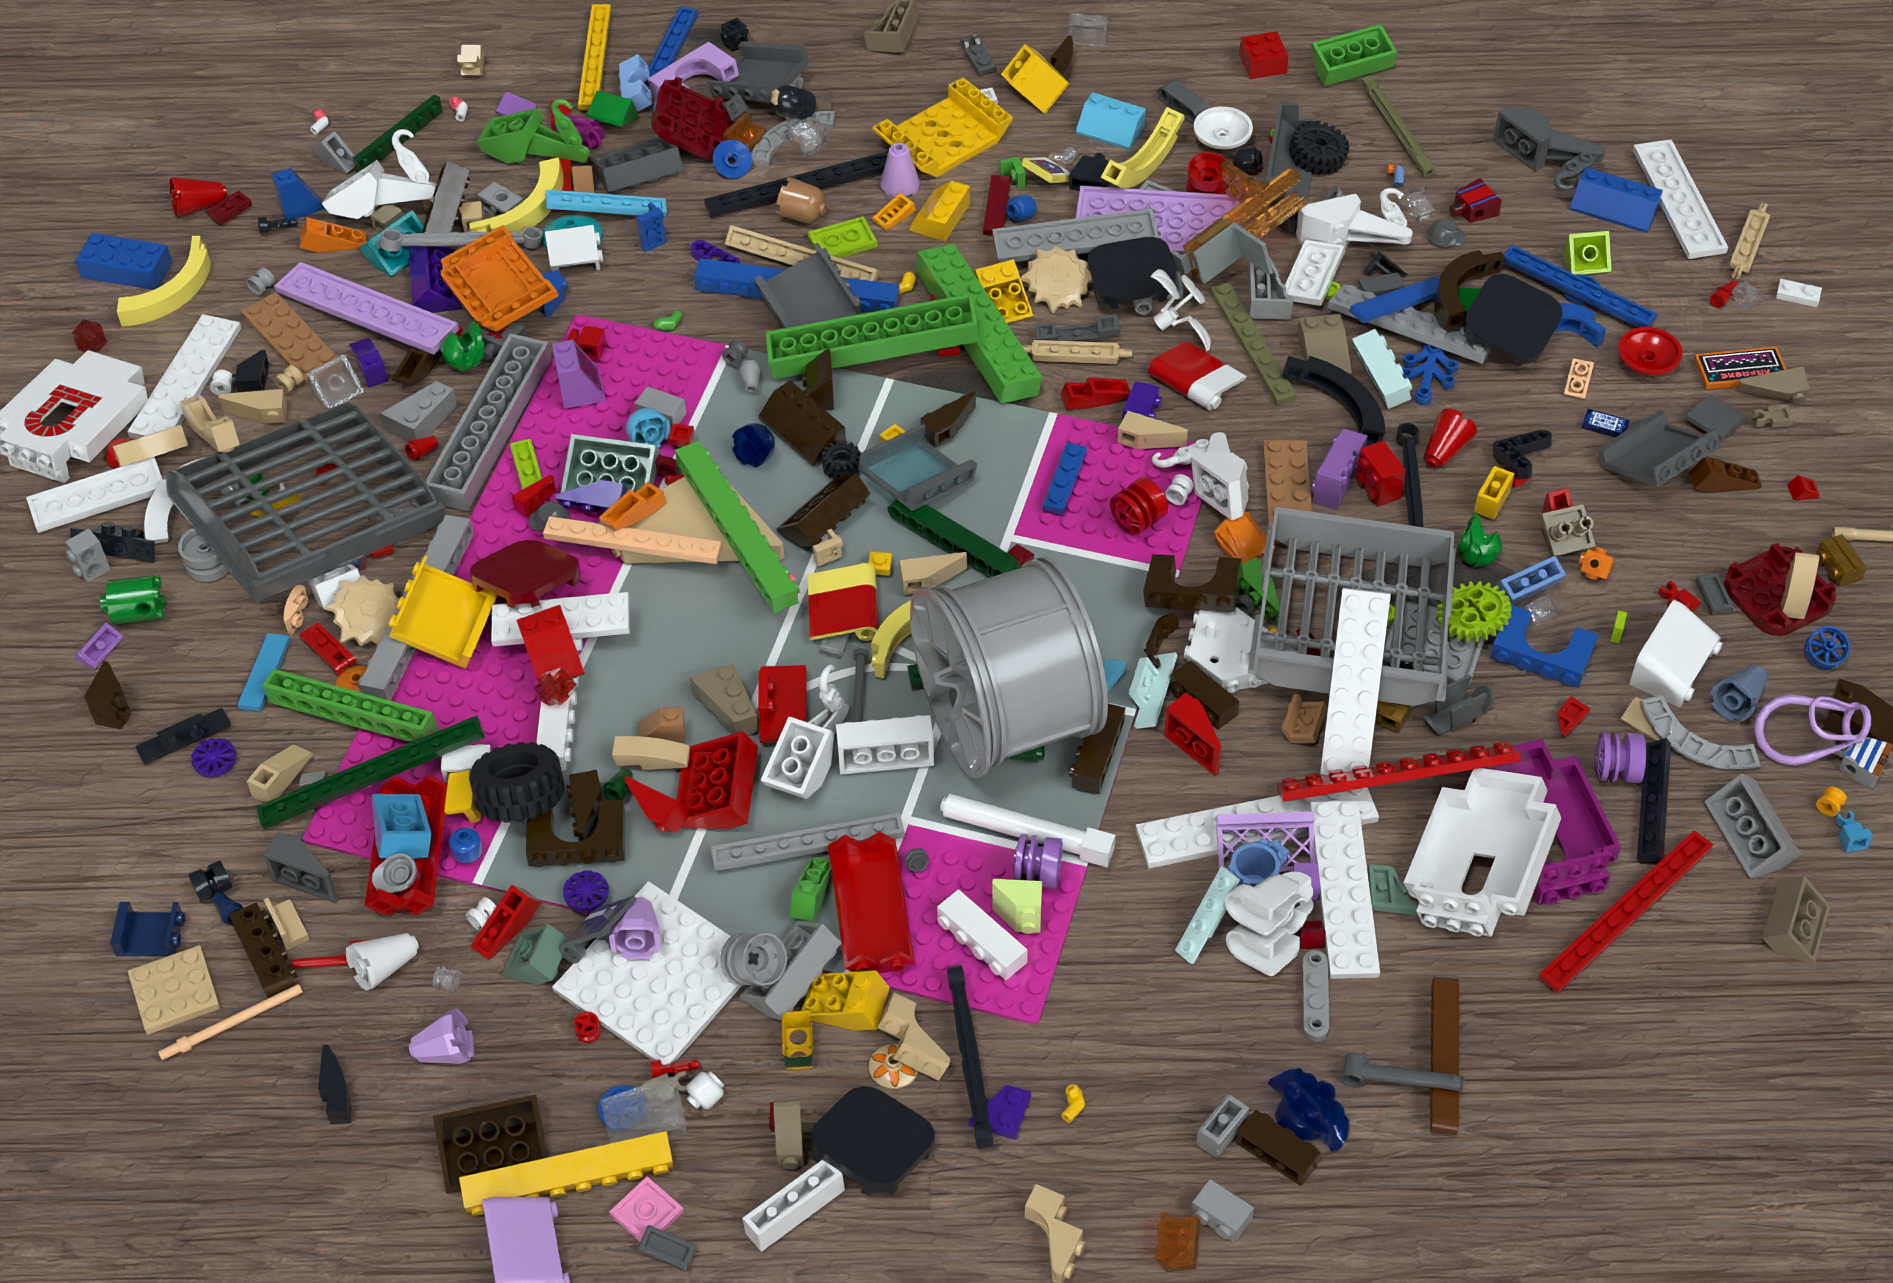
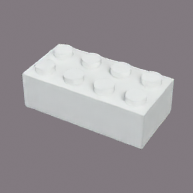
(885, 744)

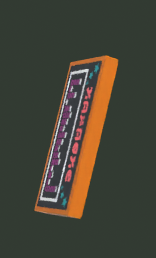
(1728, 367)

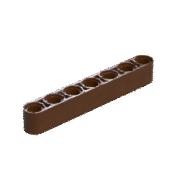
(1444, 1053)

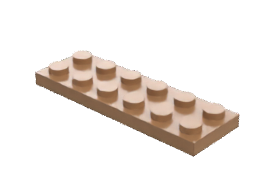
(287, 334)
(1286, 476)

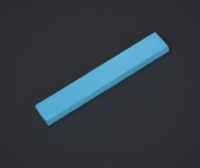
(601, 202)

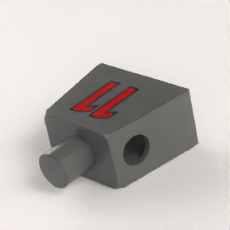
(494, 340)

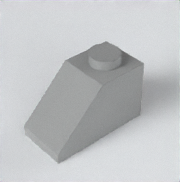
(335, 153)

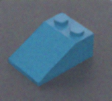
(400, 825)

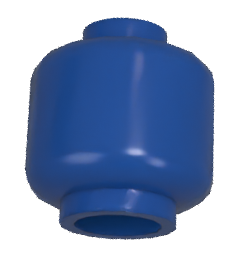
(1021, 208)
(465, 845)

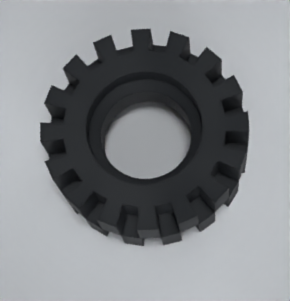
(839, 451)

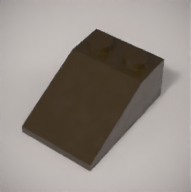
(1880, 711)

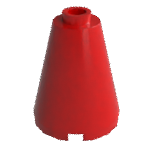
(194, 194)
(1448, 437)

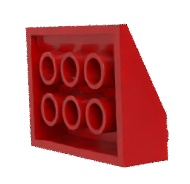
(718, 782)

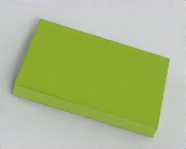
(844, 237)

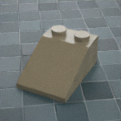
(1324, 339)

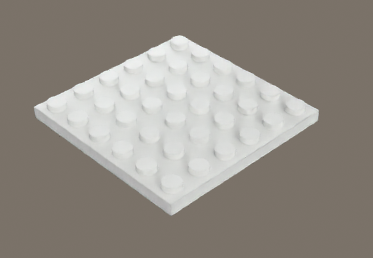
(659, 1000)

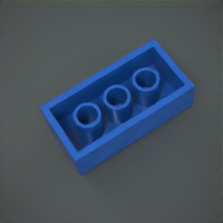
(124, 261)

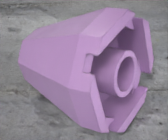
(636, 931)
(444, 1040)

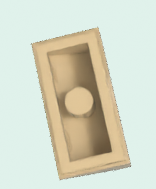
(1636, 719)

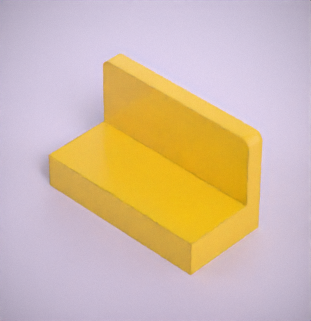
(460, 796)

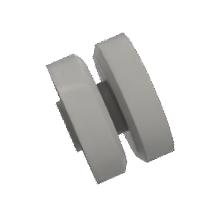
(199, 559)

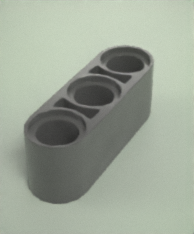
(1182, 100)

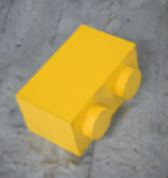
(1494, 492)

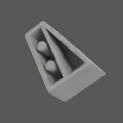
(1267, 295)
(420, 412)

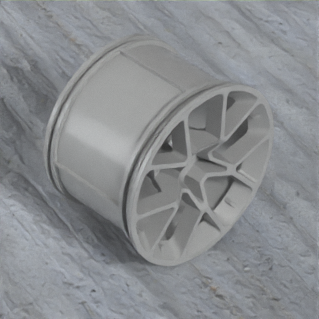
(1008, 664)

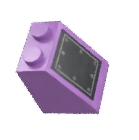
(577, 375)

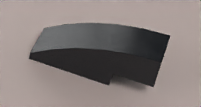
(334, 1089)

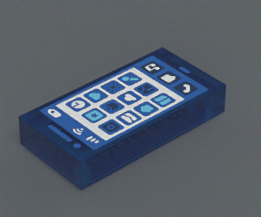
(1605, 423)

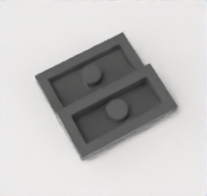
(1716, 414)

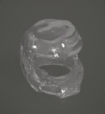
(810, 136)

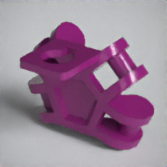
(586, 129)

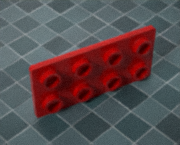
(779, 697)

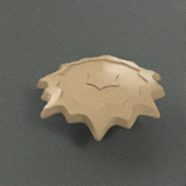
(1057, 278)
(363, 609)

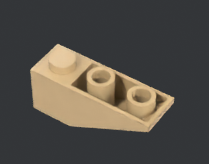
(1145, 433)
(930, 570)
(277, 773)

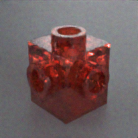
(89, 336)
(554, 687)

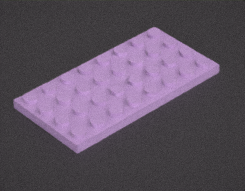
(1177, 214)

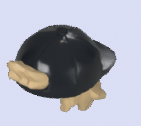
(793, 102)

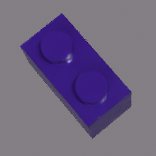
(1143, 400)

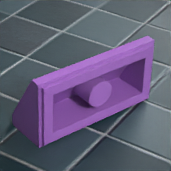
(512, 104)
(99, 646)

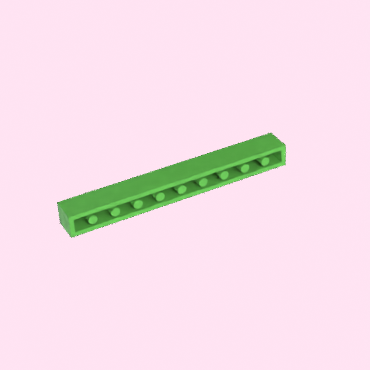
(737, 527)

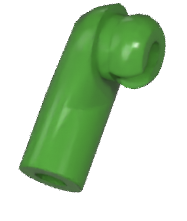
(668, 323)

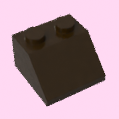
(819, 380)
(107, 699)

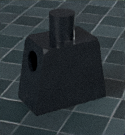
(1088, 172)

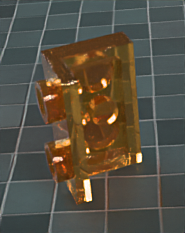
(745, 131)
(1177, 1242)

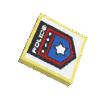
(1046, 169)

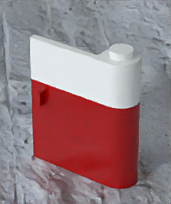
(1195, 374)

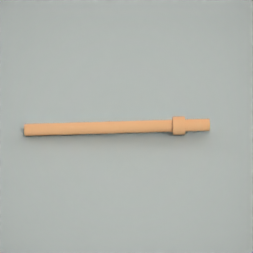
(184, 1044)

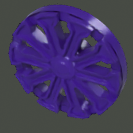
(214, 757)
(585, 891)

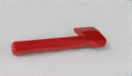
(322, 961)

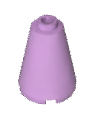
(899, 172)

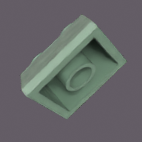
(535, 955)

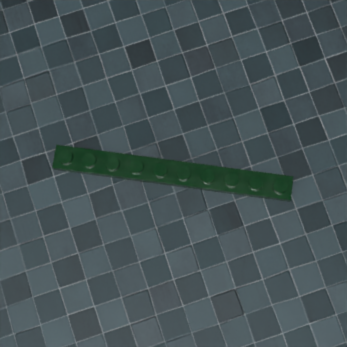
(370, 772)

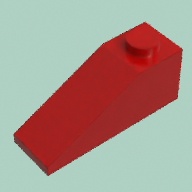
(659, 807)
(506, 921)

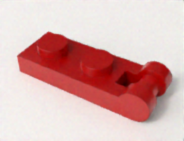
(327, 648)

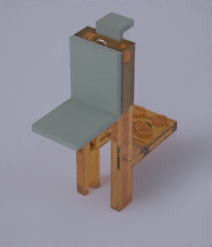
(1225, 239)

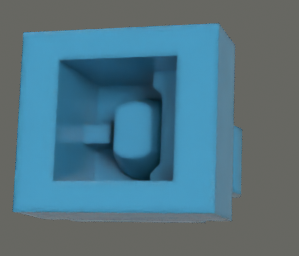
(1852, 834)

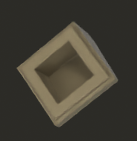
(823, 105)

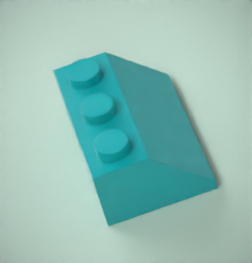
(392, 261)

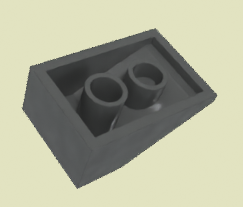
(297, 868)

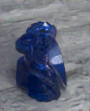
(1310, 1108)

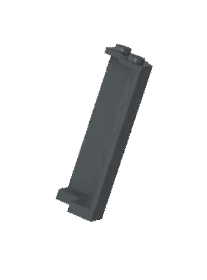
(1280, 158)

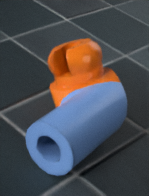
(1398, 173)

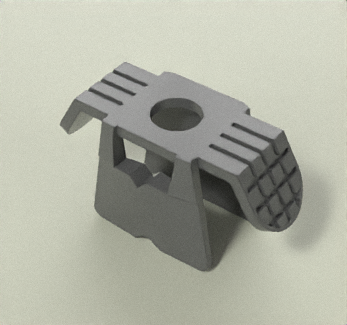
(1462, 711)

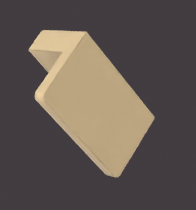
(287, 923)

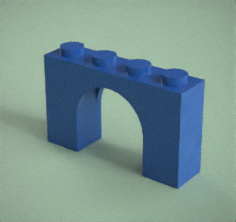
(1564, 666)

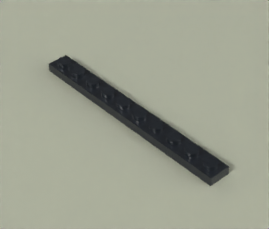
(820, 178)

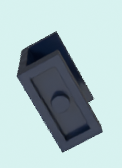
(147, 932)

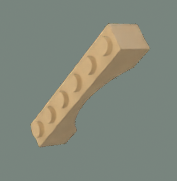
(217, 432)

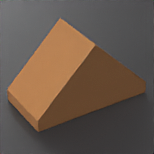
(583, 179)

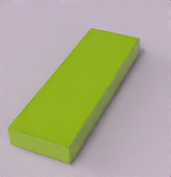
(525, 462)

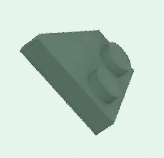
(1387, 891)

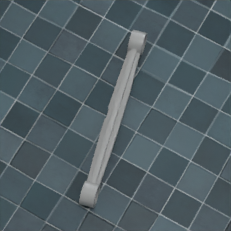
(393, 240)

